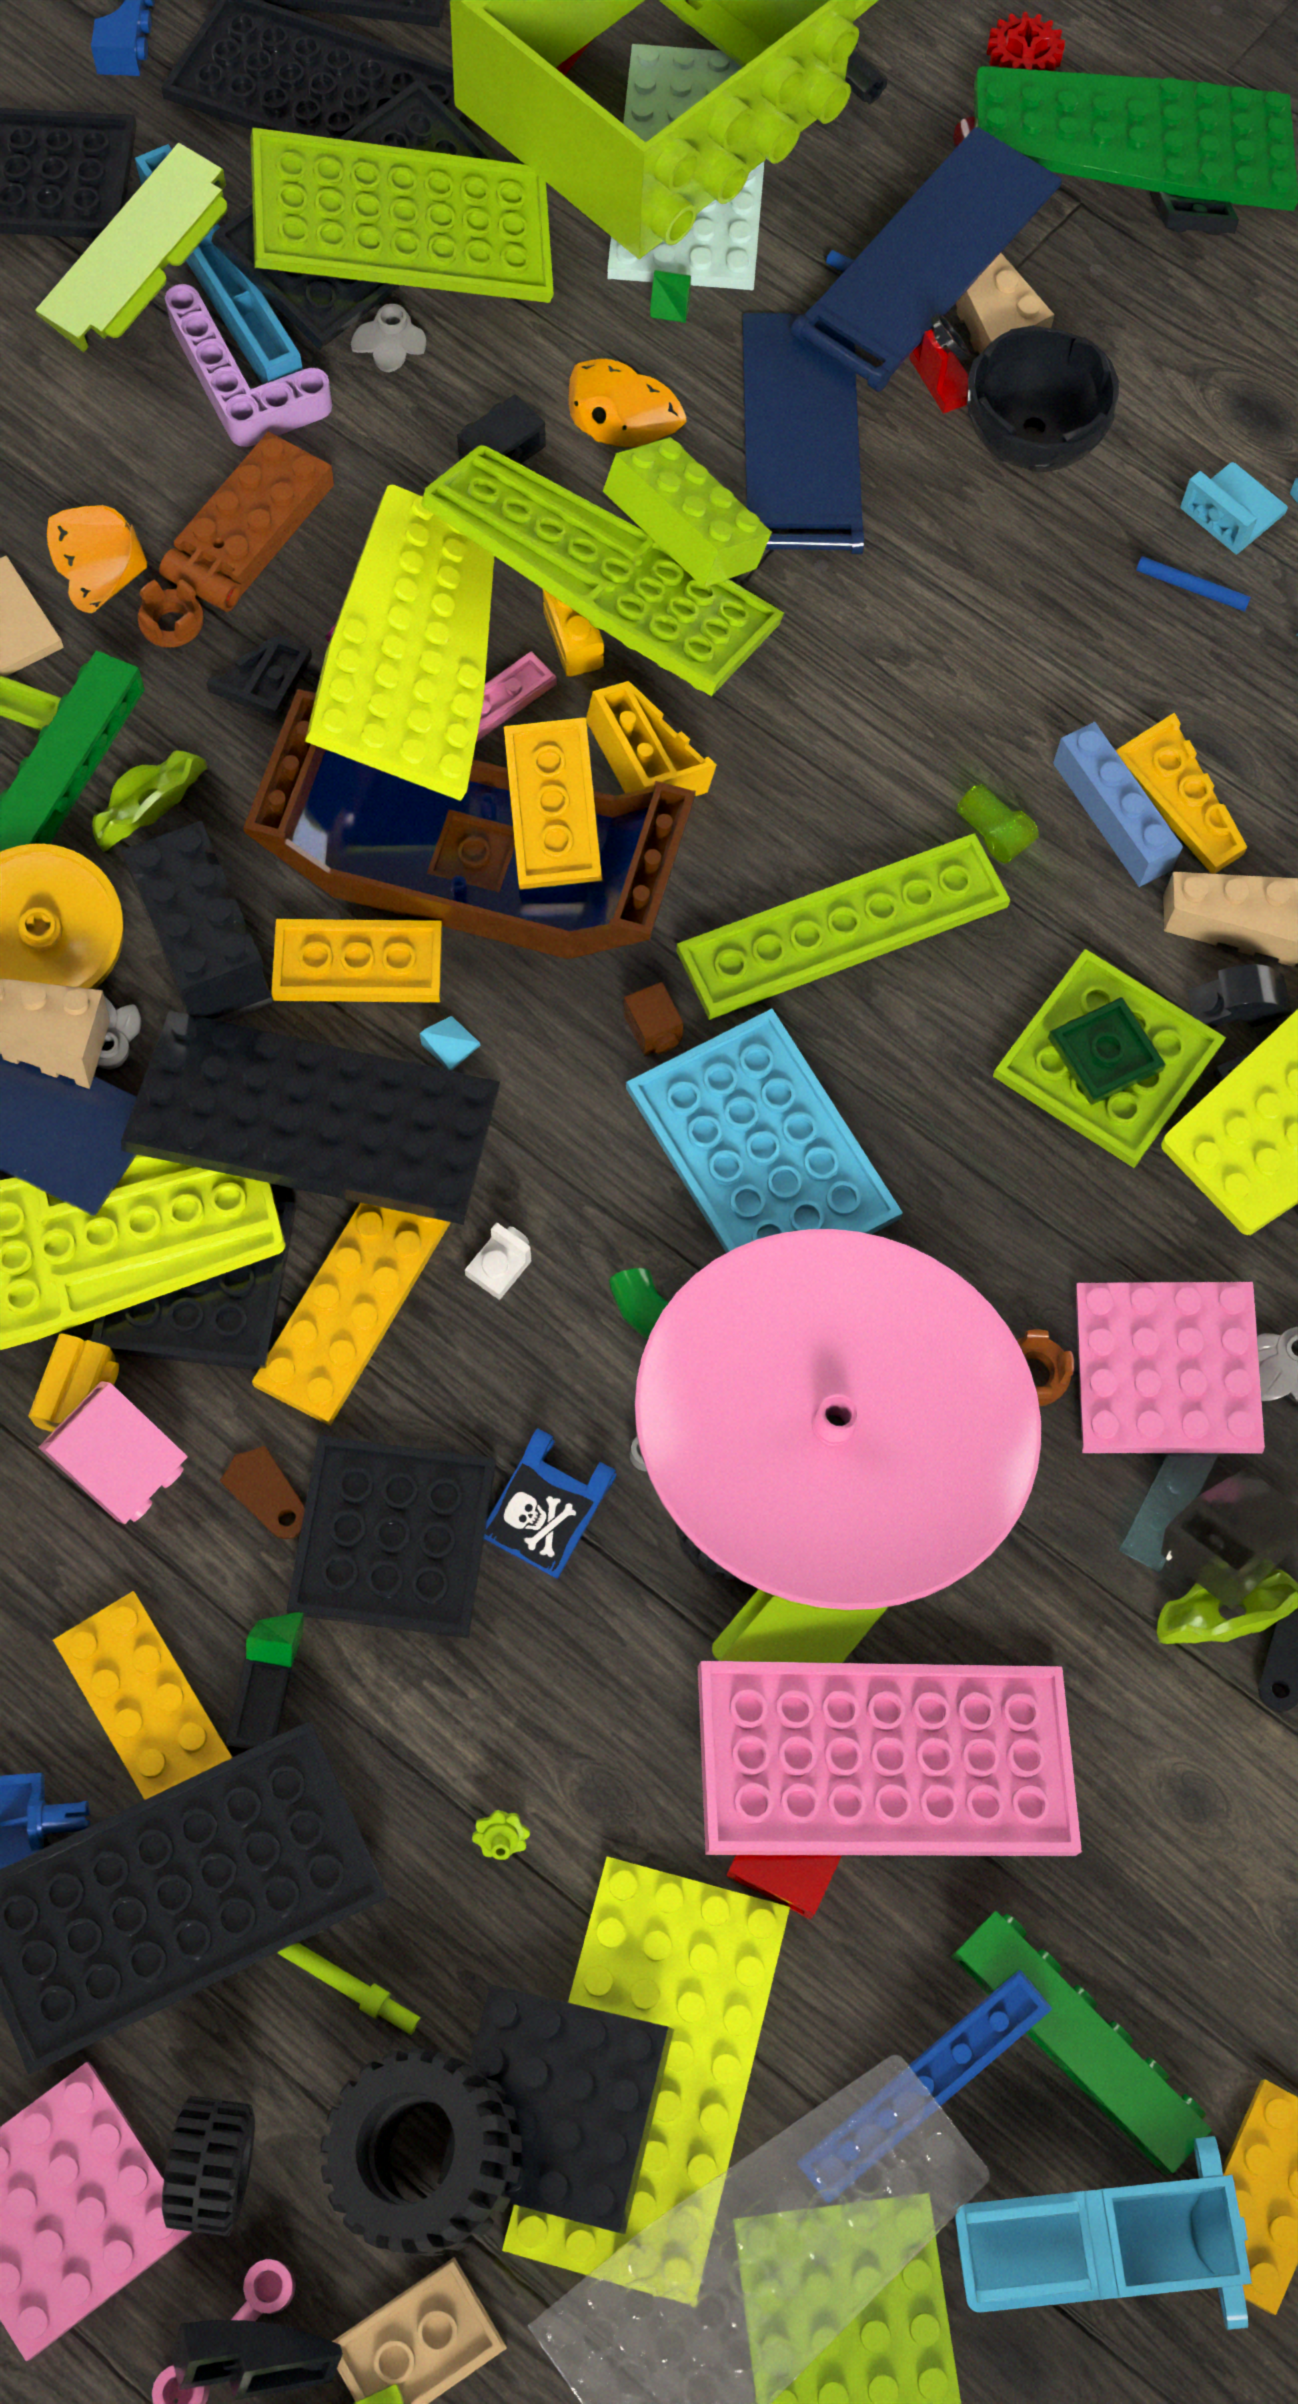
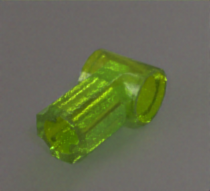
(1004, 831)

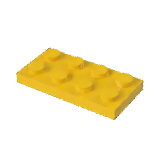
(552, 803)
(357, 960)
(1267, 2192)

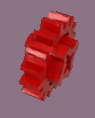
(1025, 44)

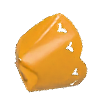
(626, 403)
(103, 549)

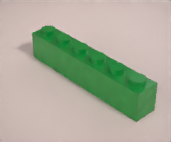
(68, 751)
(1087, 2048)

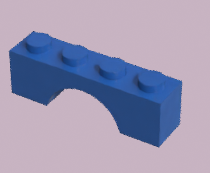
(120, 39)

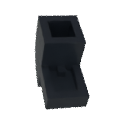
(1241, 992)

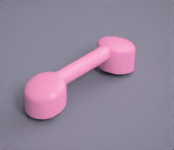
(268, 2290)

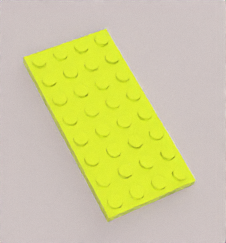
(686, 1962)

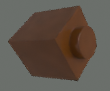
(653, 1019)

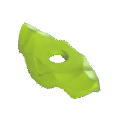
(160, 783)
(1198, 1619)

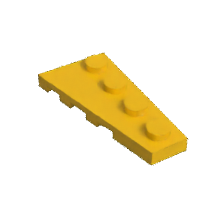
(1183, 794)

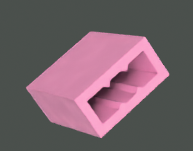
(114, 1453)

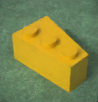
(642, 744)

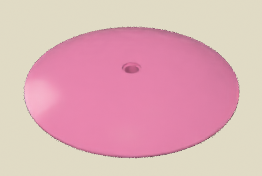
(855, 1329)

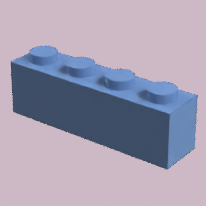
(1117, 804)

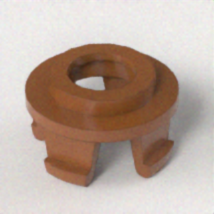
(160, 602)
(1060, 1364)

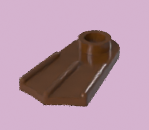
(264, 1491)

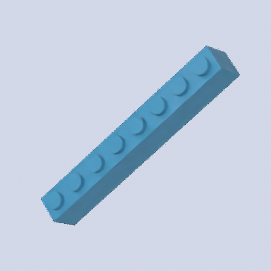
(236, 299)

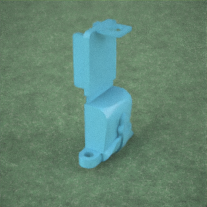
(1109, 2243)

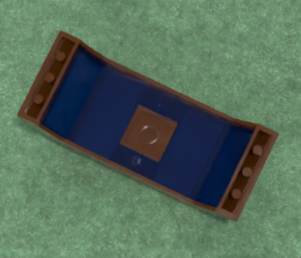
(455, 860)

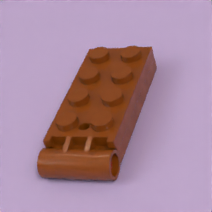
(247, 521)

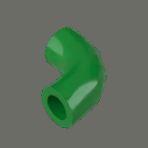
(637, 1299)

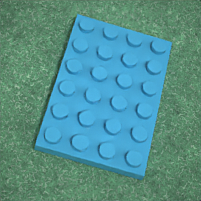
(760, 1138)

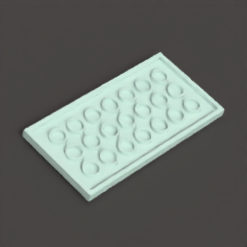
(724, 236)

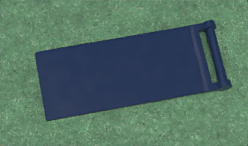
(928, 255)
(800, 436)
(63, 1134)

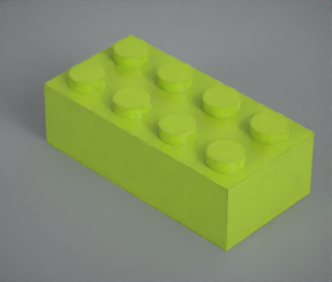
(686, 511)

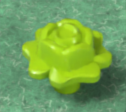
(501, 1835)

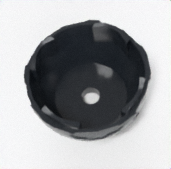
(1044, 383)

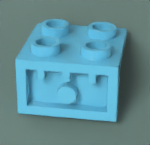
(1232, 506)

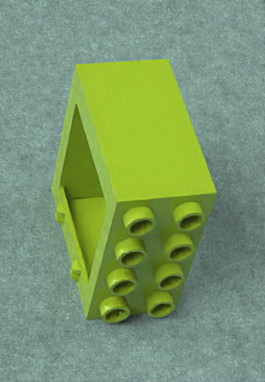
(652, 189)

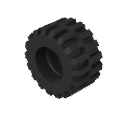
(208, 2166)

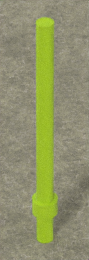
(372, 2000)

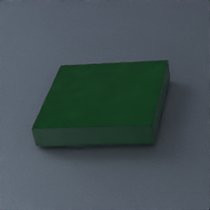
(1106, 1051)

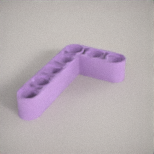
(243, 412)

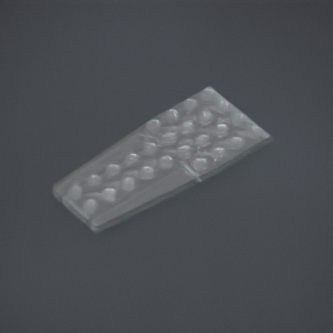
(768, 2256)

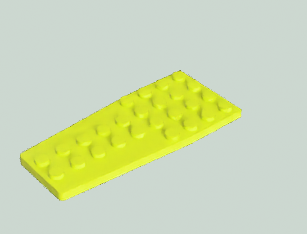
(409, 651)
(1245, 1135)
(150, 1237)

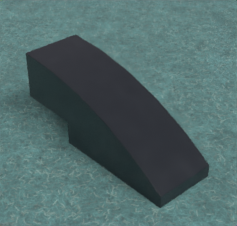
(252, 2357)

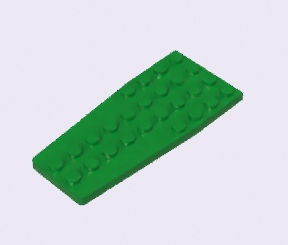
(1146, 132)

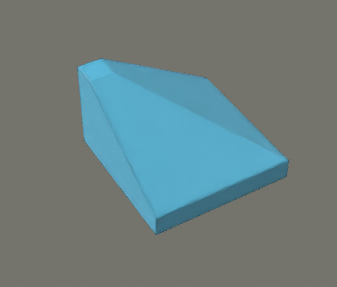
(448, 1042)

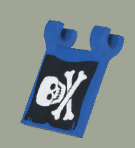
(545, 1509)

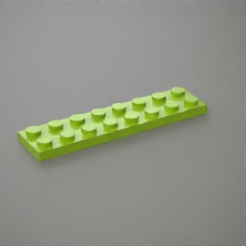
(842, 926)

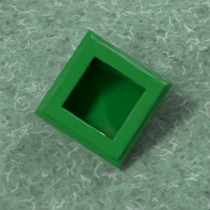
(670, 296)
(276, 1639)

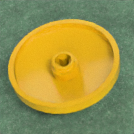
(57, 918)

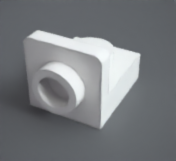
(500, 1260)

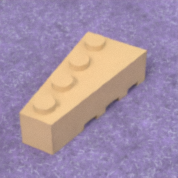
(1000, 303)
(1237, 911)
(53, 1028)

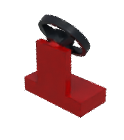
(939, 366)

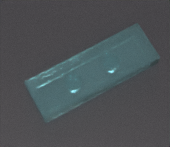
(1171, 1491)

